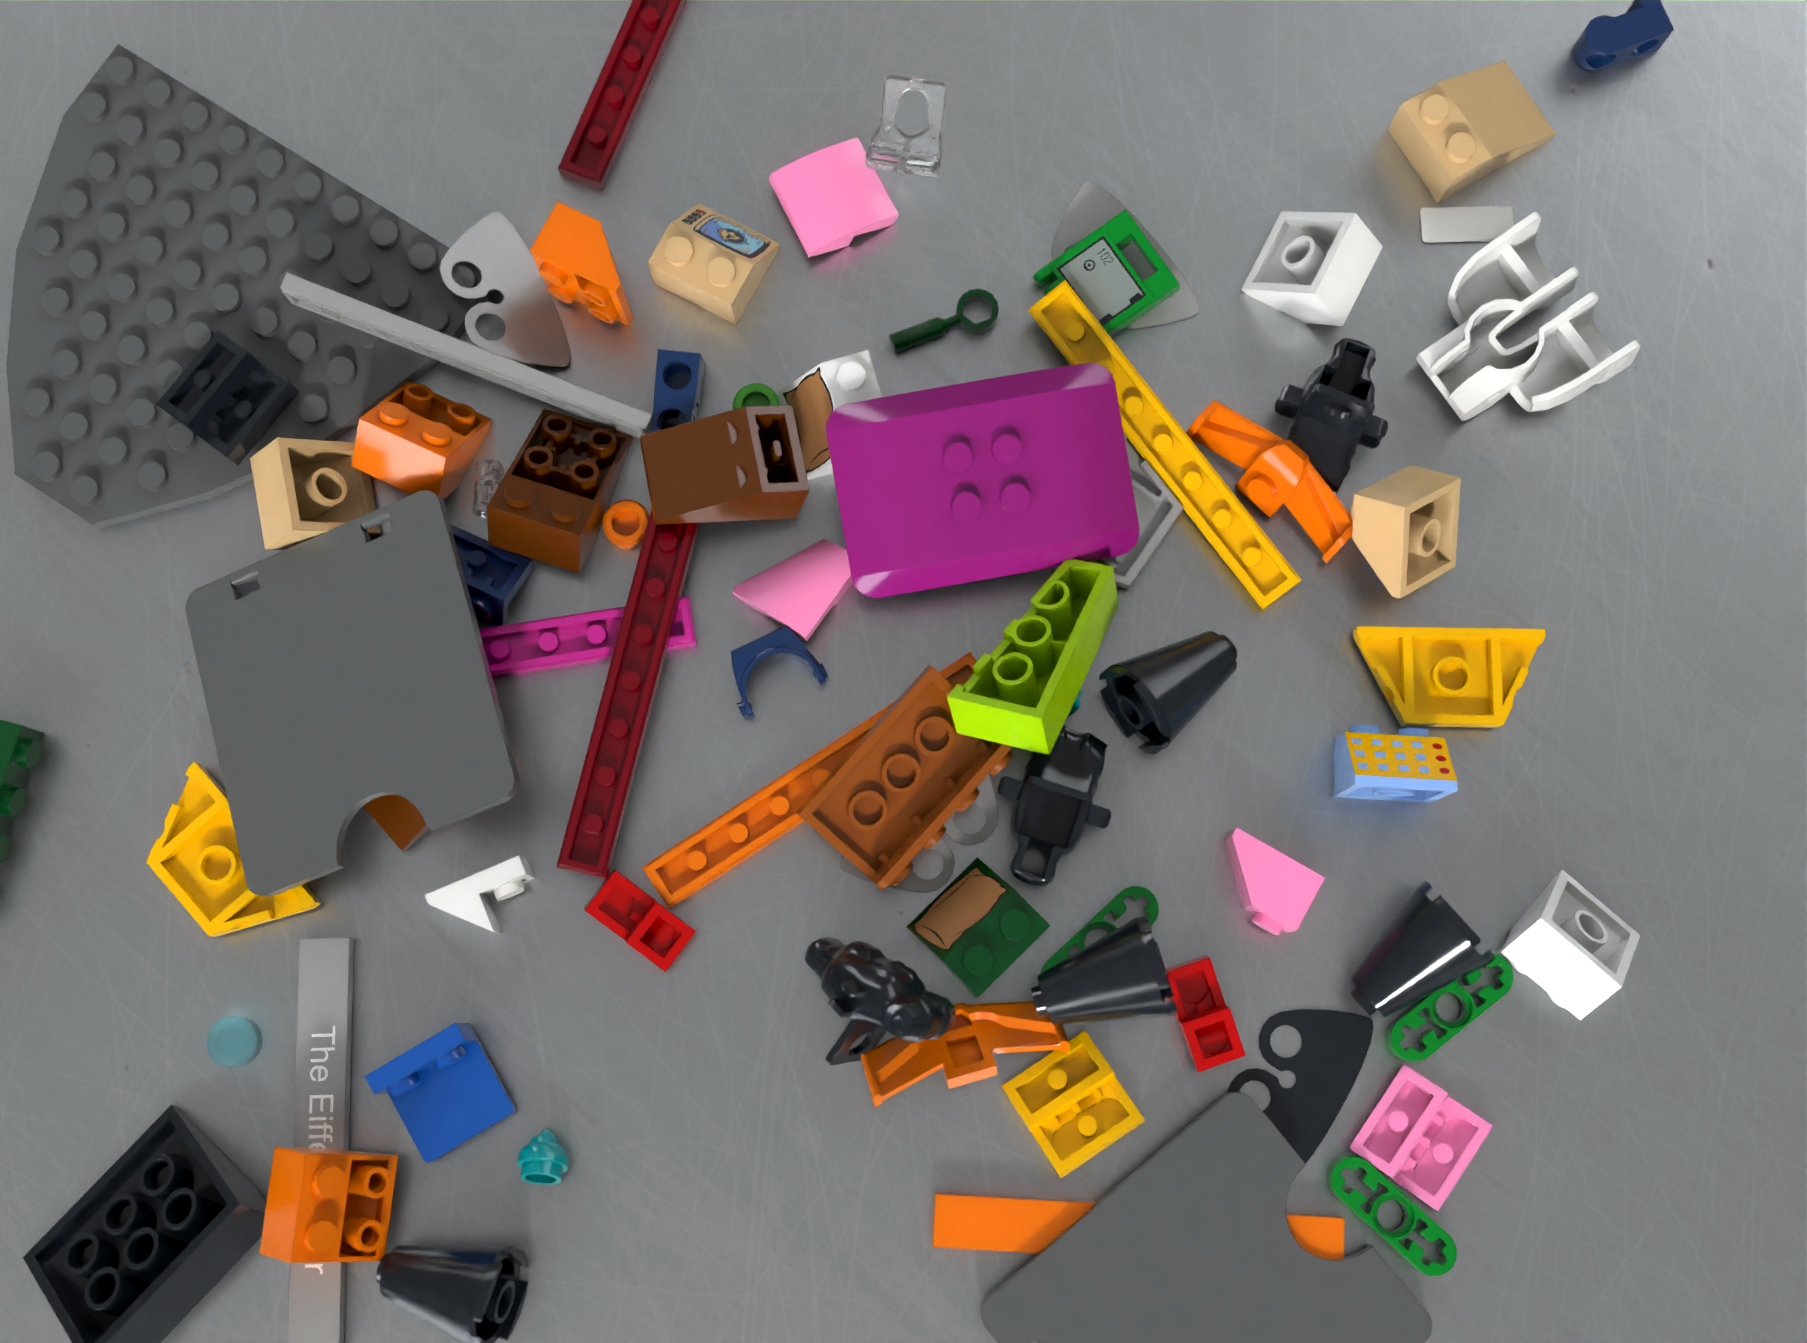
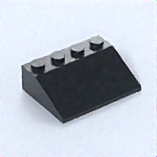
(148, 1237)

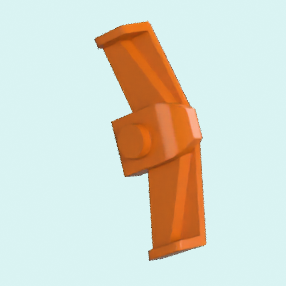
(1275, 475)
(964, 1050)

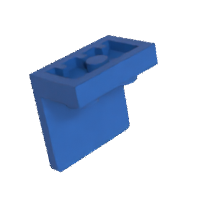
(444, 1090)

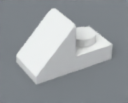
(471, 895)

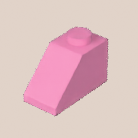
(1271, 883)

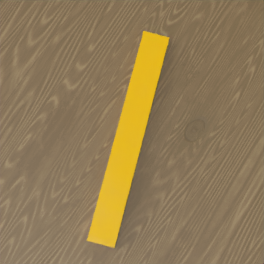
(1169, 450)

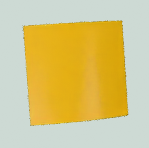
(1073, 1104)

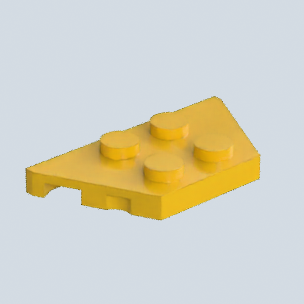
(1449, 672)
(204, 867)

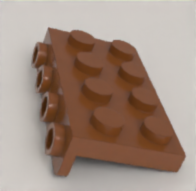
(902, 783)

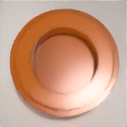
(625, 524)

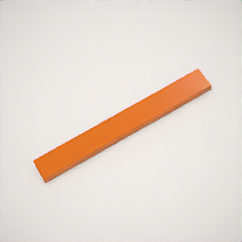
(761, 816)
(1033, 1223)

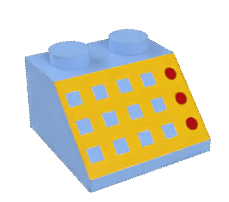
(1392, 766)

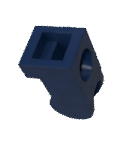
(1624, 37)
(677, 388)

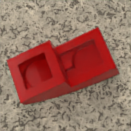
(639, 920)
(1203, 1015)

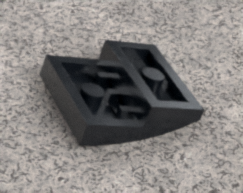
(227, 397)

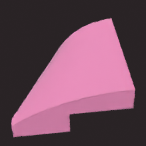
(800, 587)

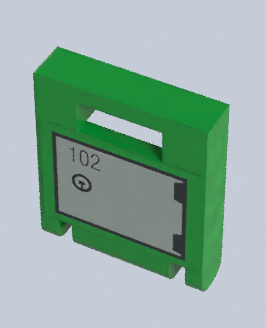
(1106, 278)

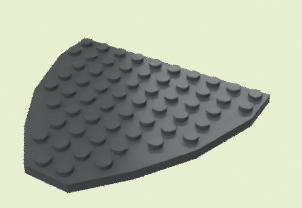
(154, 238)

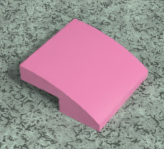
(833, 197)
(1420, 1138)

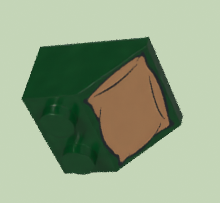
(978, 927)

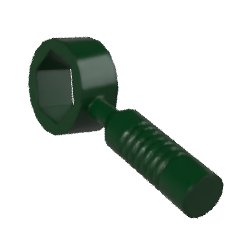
(938, 326)

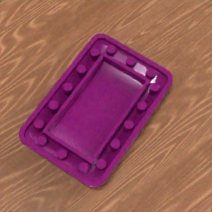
(982, 479)

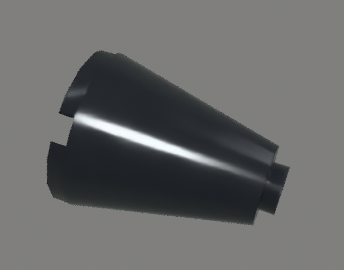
(1167, 687)
(1417, 955)
(1108, 980)
(457, 1289)

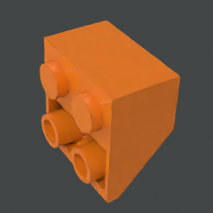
(580, 264)
(419, 440)
(328, 1205)

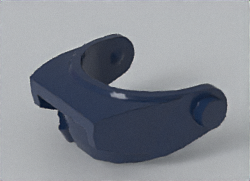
(778, 641)

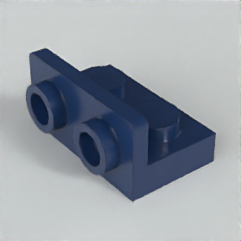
(490, 575)

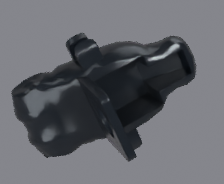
(1334, 411)
(1054, 804)
(876, 997)

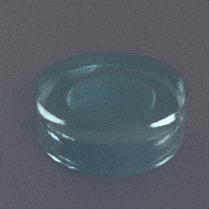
(234, 1041)

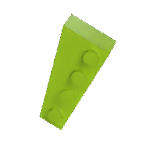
(1037, 670)

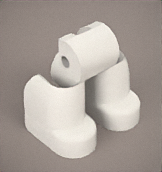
(1490, 296)

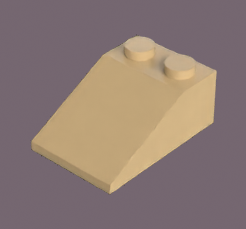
(1468, 128)

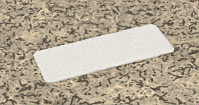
(1465, 223)

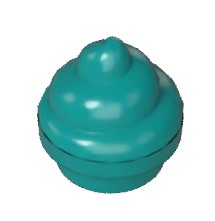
(543, 1160)

